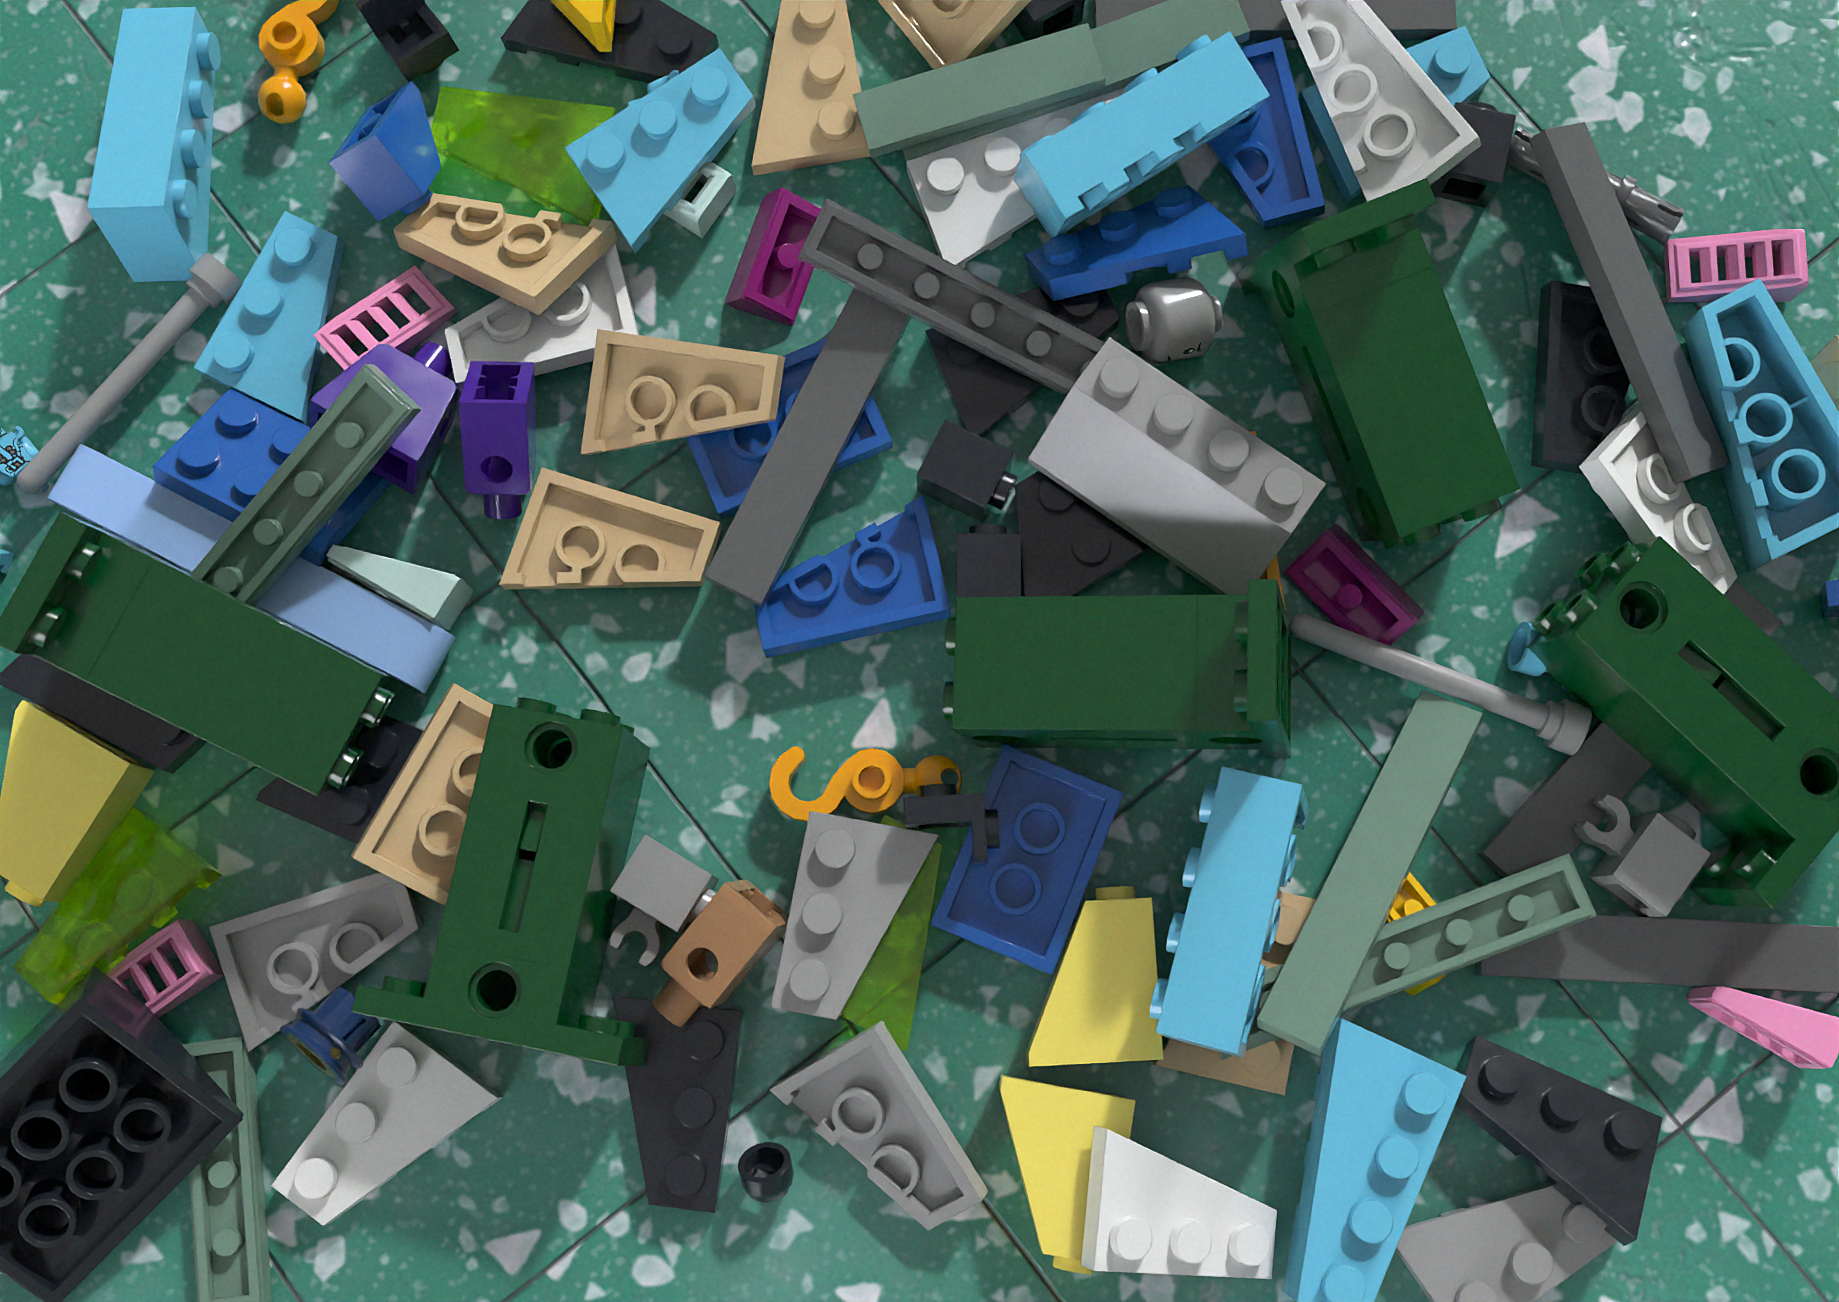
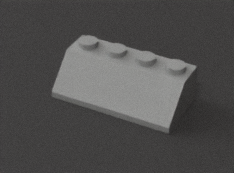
(1174, 471)

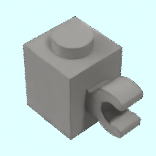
(1645, 858)
(662, 890)

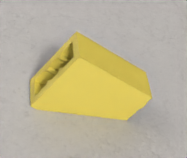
(59, 802)
(1102, 987)
(1053, 1151)

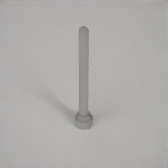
(207, 287)
(1560, 724)

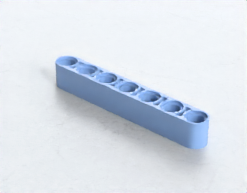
(303, 596)

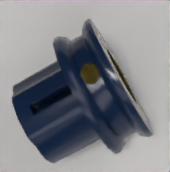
(332, 1035)

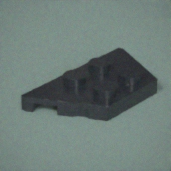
(1067, 541)
(351, 807)

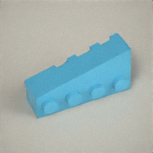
(1138, 133)
(157, 143)
(1770, 421)
(1229, 910)
(1364, 1162)

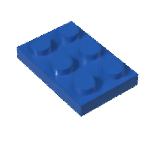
(237, 451)
(734, 456)
(1036, 879)

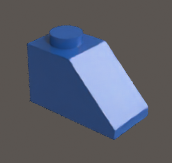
(390, 155)

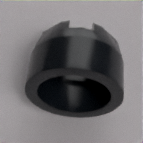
(766, 1171)

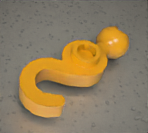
(293, 50)
(868, 780)

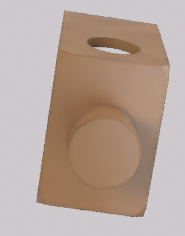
(739, 929)

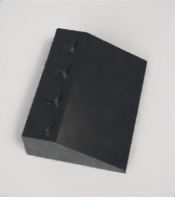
(95, 1132)

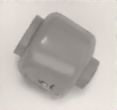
(1173, 320)

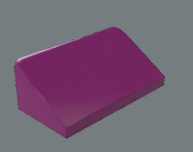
(769, 275)
(1353, 588)

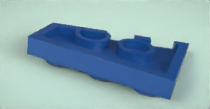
(1270, 148)
(1151, 235)
(862, 589)

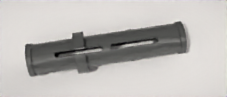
(1642, 209)

